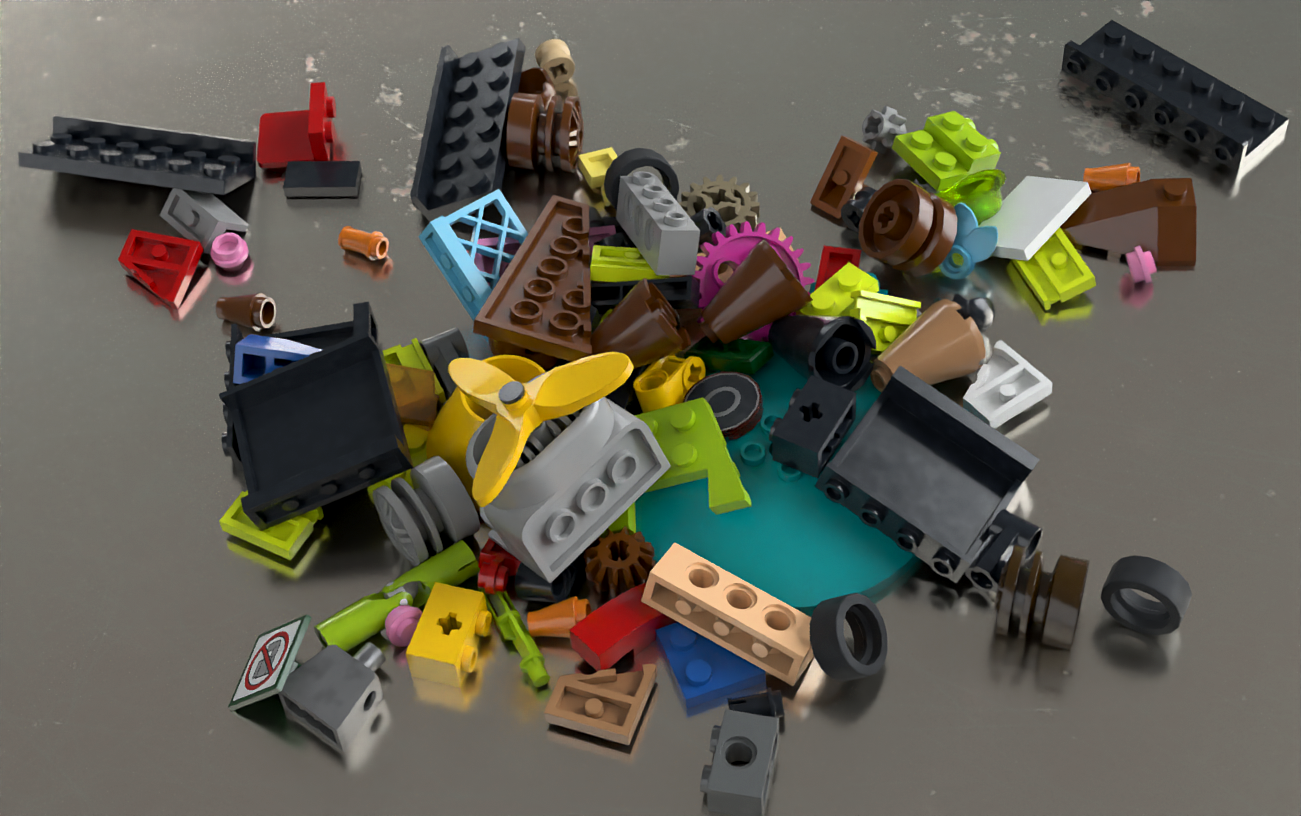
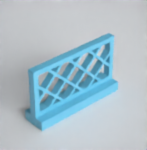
(458, 265)

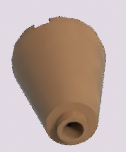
(933, 347)

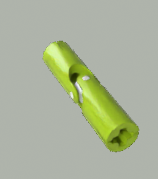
(368, 614)

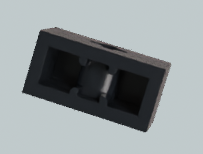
(813, 426)

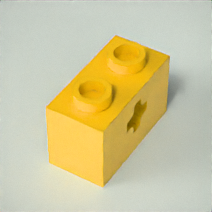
(448, 635)

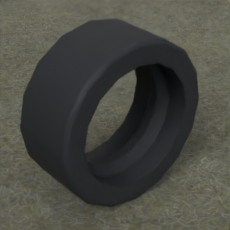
(634, 159)
(1152, 578)
(829, 641)

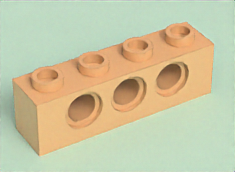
(730, 613)

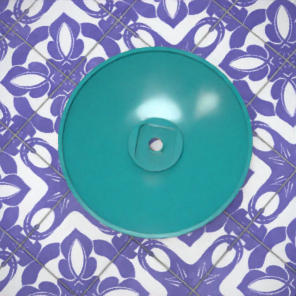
(792, 535)

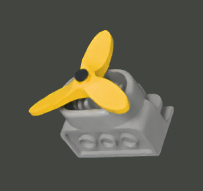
(555, 456)

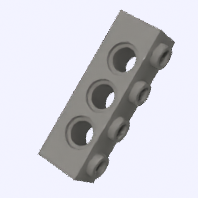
(657, 224)

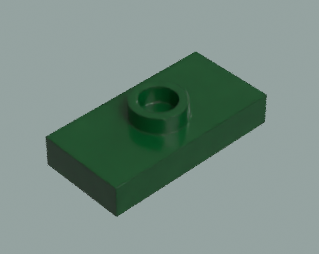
(738, 356)

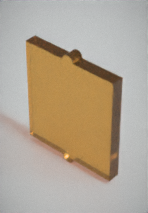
(414, 394)

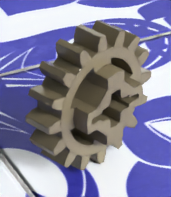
(732, 201)

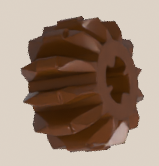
(618, 561)

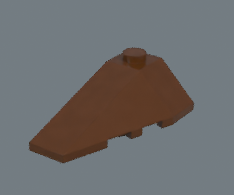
(1147, 213)

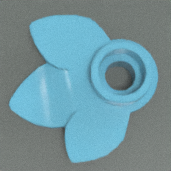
(971, 242)

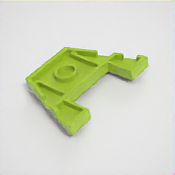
(695, 451)

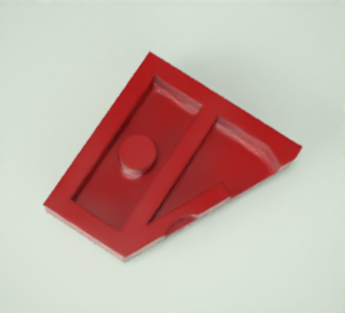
(161, 263)

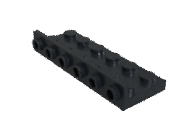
(1174, 94)
(466, 128)
(143, 155)

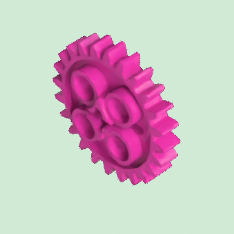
(732, 252)

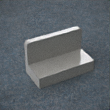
(200, 216)

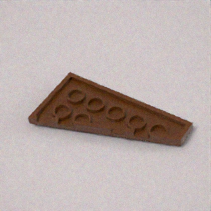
(546, 287)

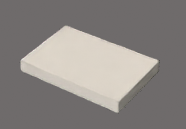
(1034, 214)

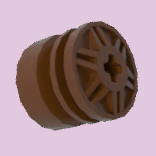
(539, 132)

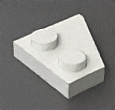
(1005, 387)

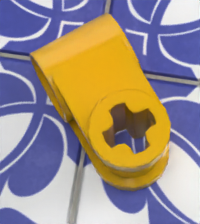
(667, 381)

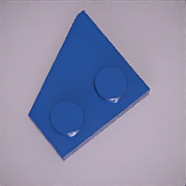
(703, 667)

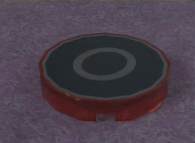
(733, 399)

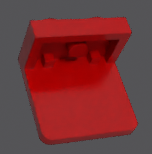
(298, 134)

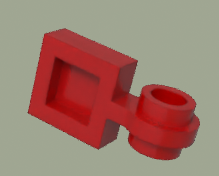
(495, 568)

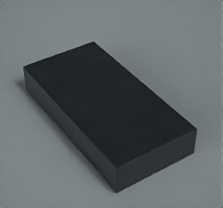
(322, 178)

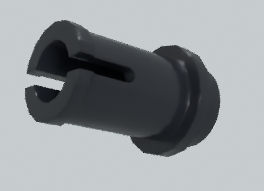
(763, 704)

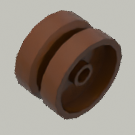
(908, 228)

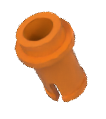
(372, 244)

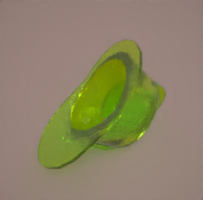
(979, 192)

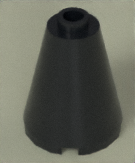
(825, 347)

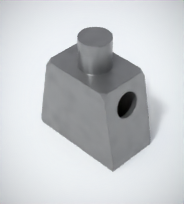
(335, 692)

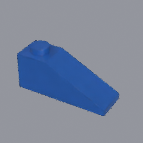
(262, 354)

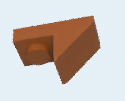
(843, 176)

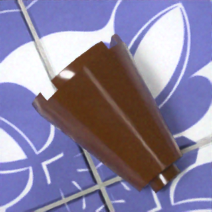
(753, 296)
(641, 327)

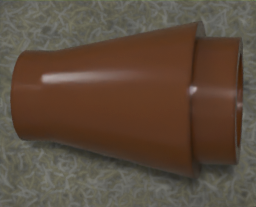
(250, 310)

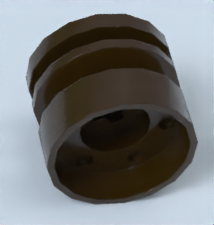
(1041, 597)

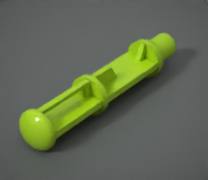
(514, 629)

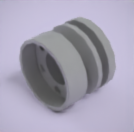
(433, 507)

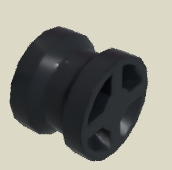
(853, 209)

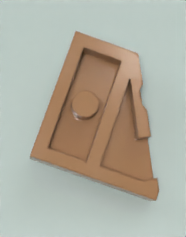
(601, 702)

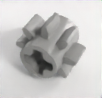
(881, 128)

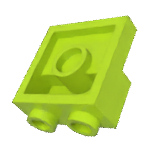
(947, 150)

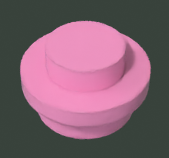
(229, 250)
(1141, 265)
(401, 624)

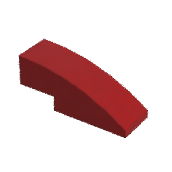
(616, 629)

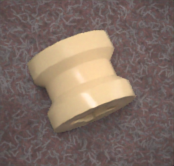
(556, 60)

